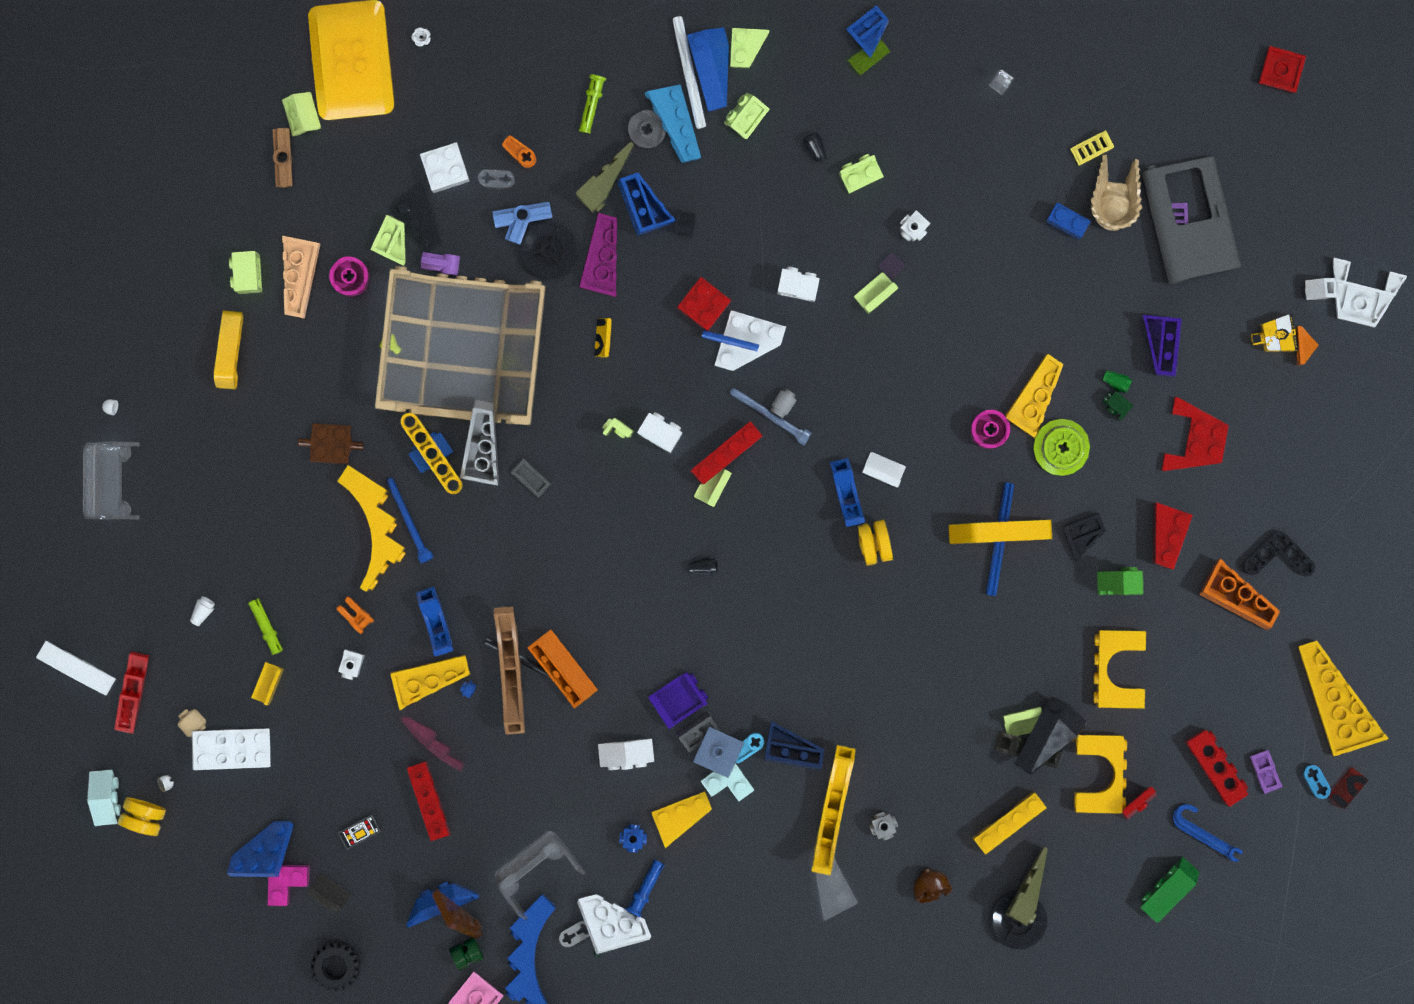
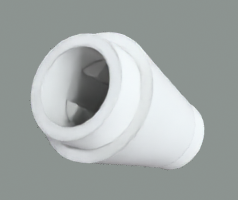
(202, 610)

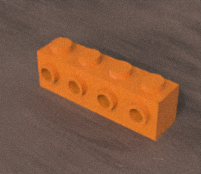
(564, 667)

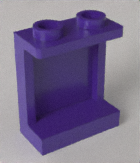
(678, 699)

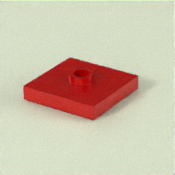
(1282, 69)
(1139, 803)

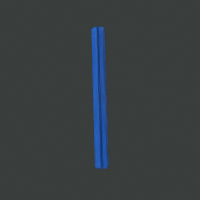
(998, 548)

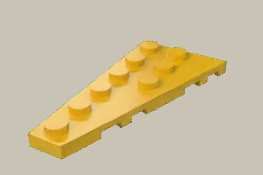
(1340, 709)

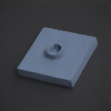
(718, 752)

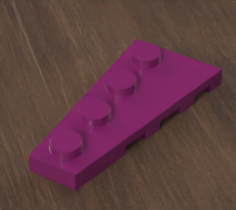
(601, 258)

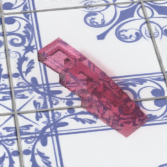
(427, 738)

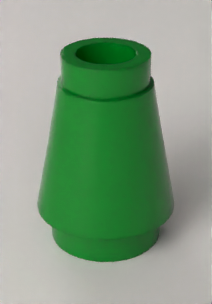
(1118, 381)

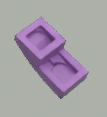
(1266, 772)

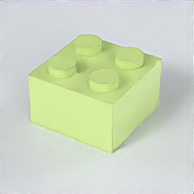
(246, 272)

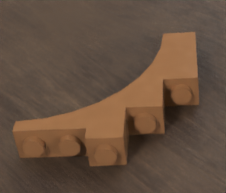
(510, 670)

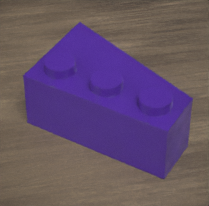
(1164, 342)

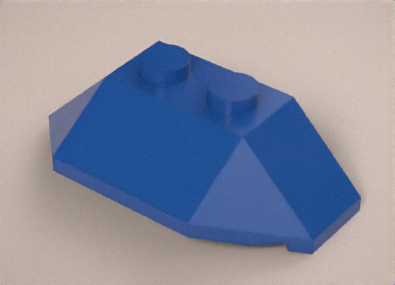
(426, 907)

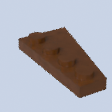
(456, 917)

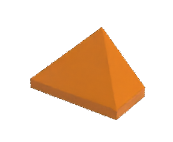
(1306, 345)

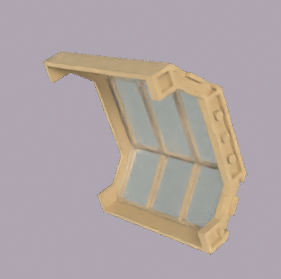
(459, 345)

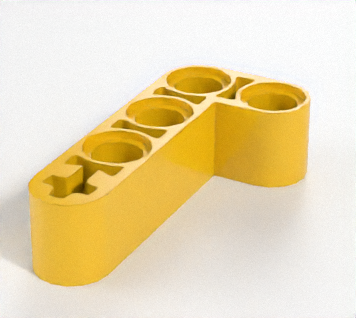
(228, 349)

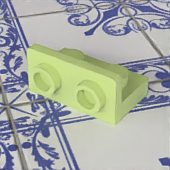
(746, 115)
(861, 173)
(620, 428)

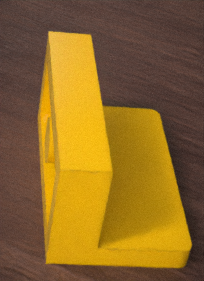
(267, 683)

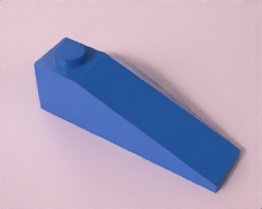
(711, 61)

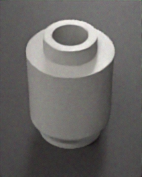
(783, 403)

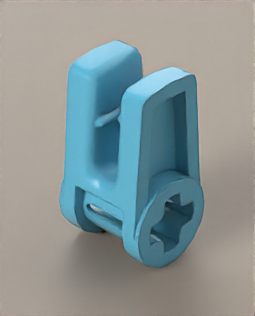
(748, 749)

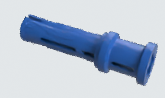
(641, 896)

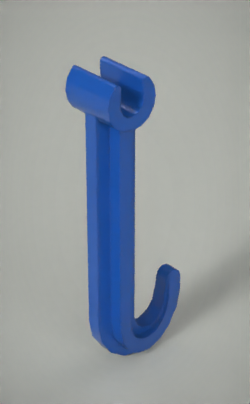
(1202, 835)

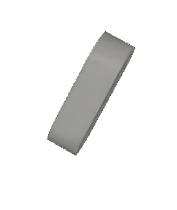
(573, 929)

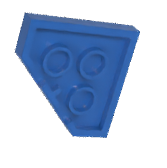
(263, 853)

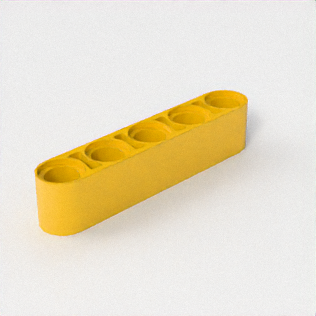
(425, 446)

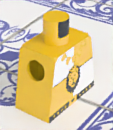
(1277, 335)

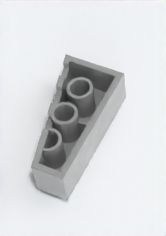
(480, 454)

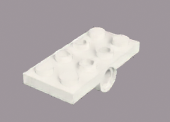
(230, 749)

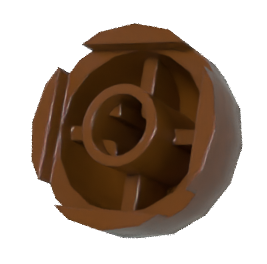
(930, 886)

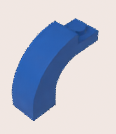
(847, 492)
(435, 621)

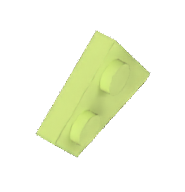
(746, 46)
(391, 240)

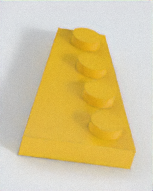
(1030, 405)
(419, 681)

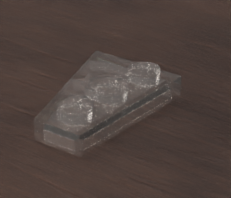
(834, 892)

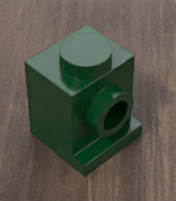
(1117, 404)

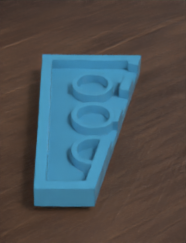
(673, 113)

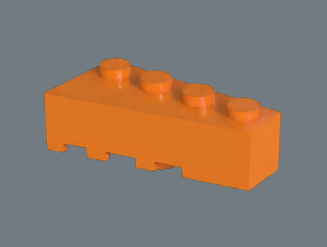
(1234, 594)

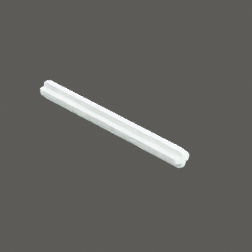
(689, 72)

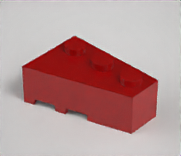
(1169, 534)

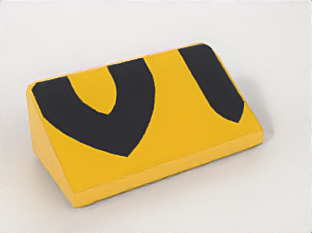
(603, 337)

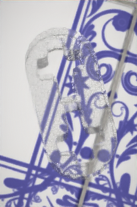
(496, 174)

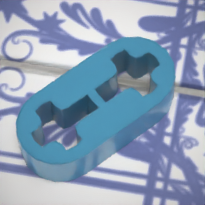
(1313, 784)

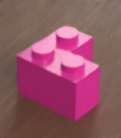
(289, 877)

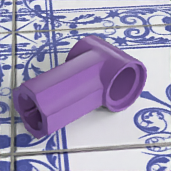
(444, 263)

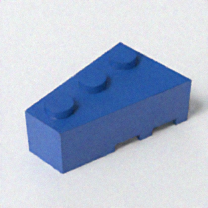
(642, 205)

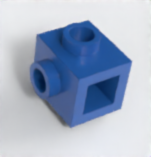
(633, 830)

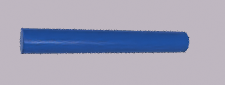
(730, 340)

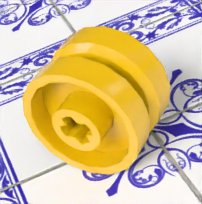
(875, 542)
(141, 816)

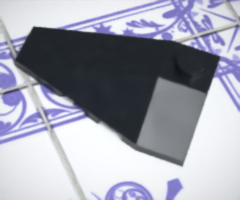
(1053, 730)

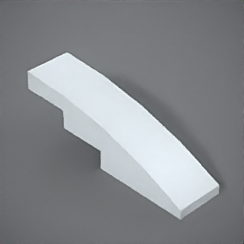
(76, 668)

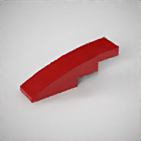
(131, 692)

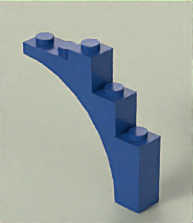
(523, 957)

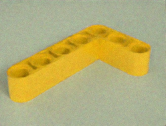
(1000, 531)

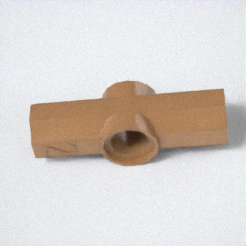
(283, 170)

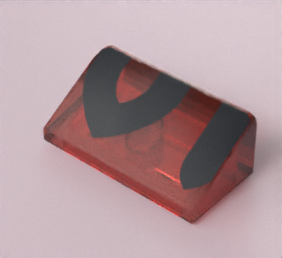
(1348, 788)

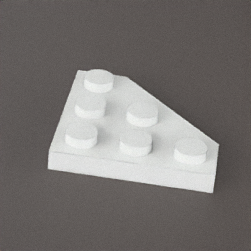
(749, 329)
(611, 925)

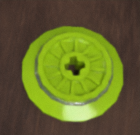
(1051, 457)

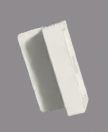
(884, 469)

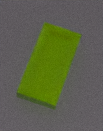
(862, 62)

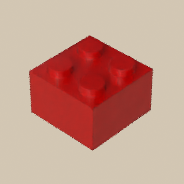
(704, 304)

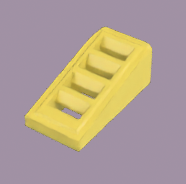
(1077, 156)

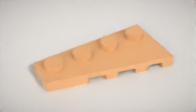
(299, 268)

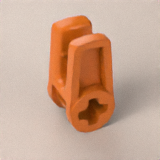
(518, 150)
(361, 619)

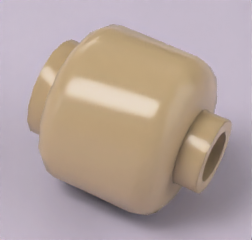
(191, 721)

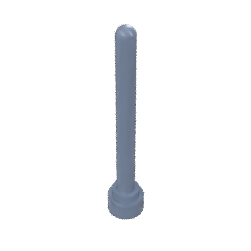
(801, 435)

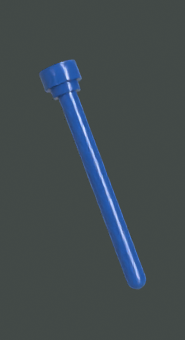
(423, 553)

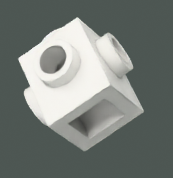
(920, 223)

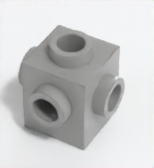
(879, 819)

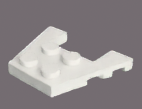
(1359, 302)

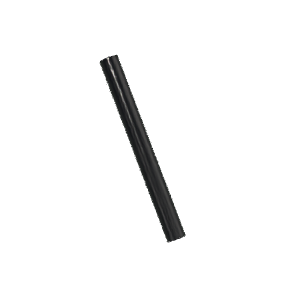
(523, 660)

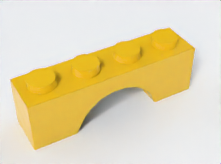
(1009, 823)

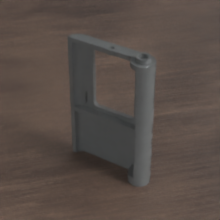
(1197, 246)

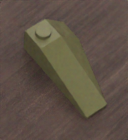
(598, 188)
(1026, 898)

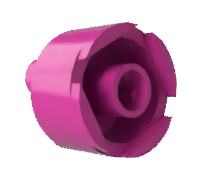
(357, 284)
(981, 436)

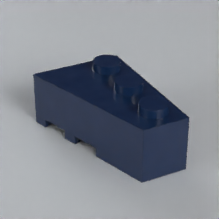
(792, 750)

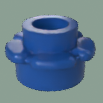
(468, 689)

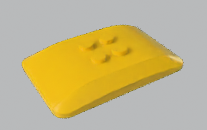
(351, 60)

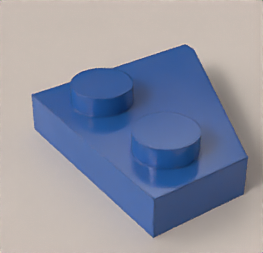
(869, 30)

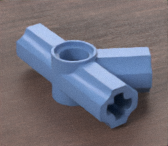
(517, 227)

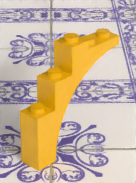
(384, 549)
(832, 809)

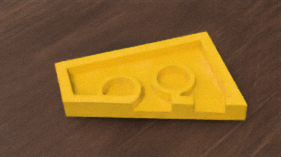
(680, 816)

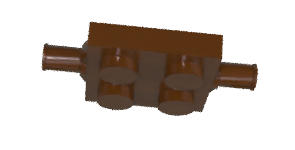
(330, 444)

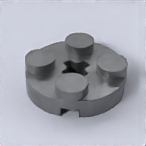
(636, 133)

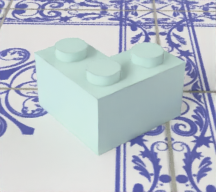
(736, 782)
(103, 797)

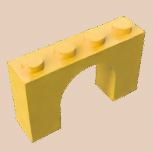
(1109, 643)
(1111, 798)

